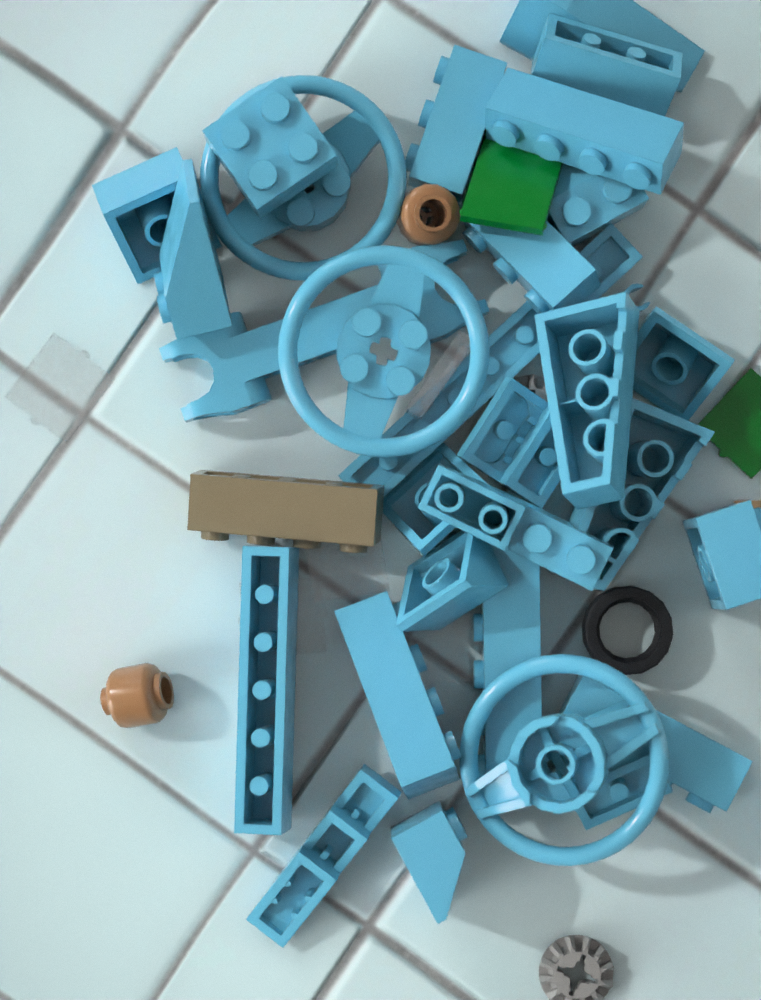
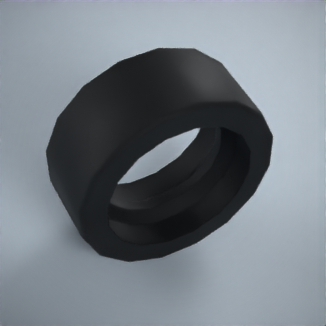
(662, 628)

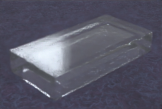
(439, 376)

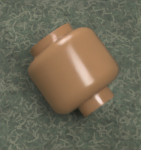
(442, 209)
(137, 695)

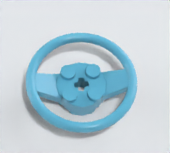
(353, 142)
(393, 315)
(591, 749)

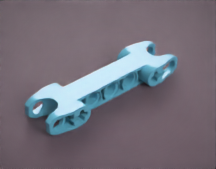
(247, 358)

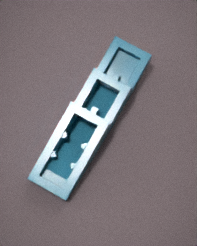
(323, 855)

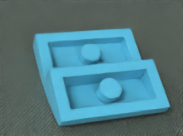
(515, 443)
(623, 787)

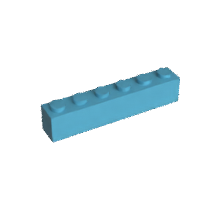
(509, 635)
(266, 690)

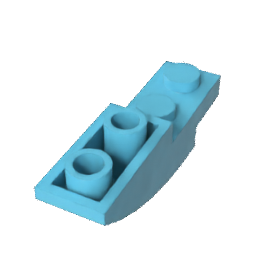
(515, 526)

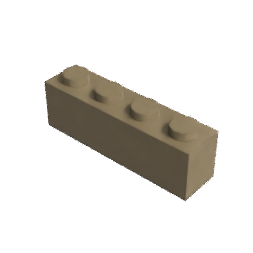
(285, 509)

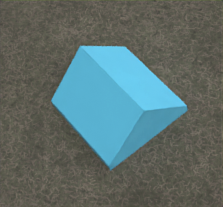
(676, 365)
(402, 502)
(449, 583)

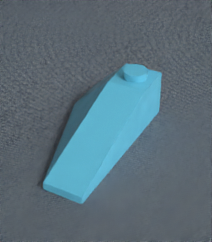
(617, 16)

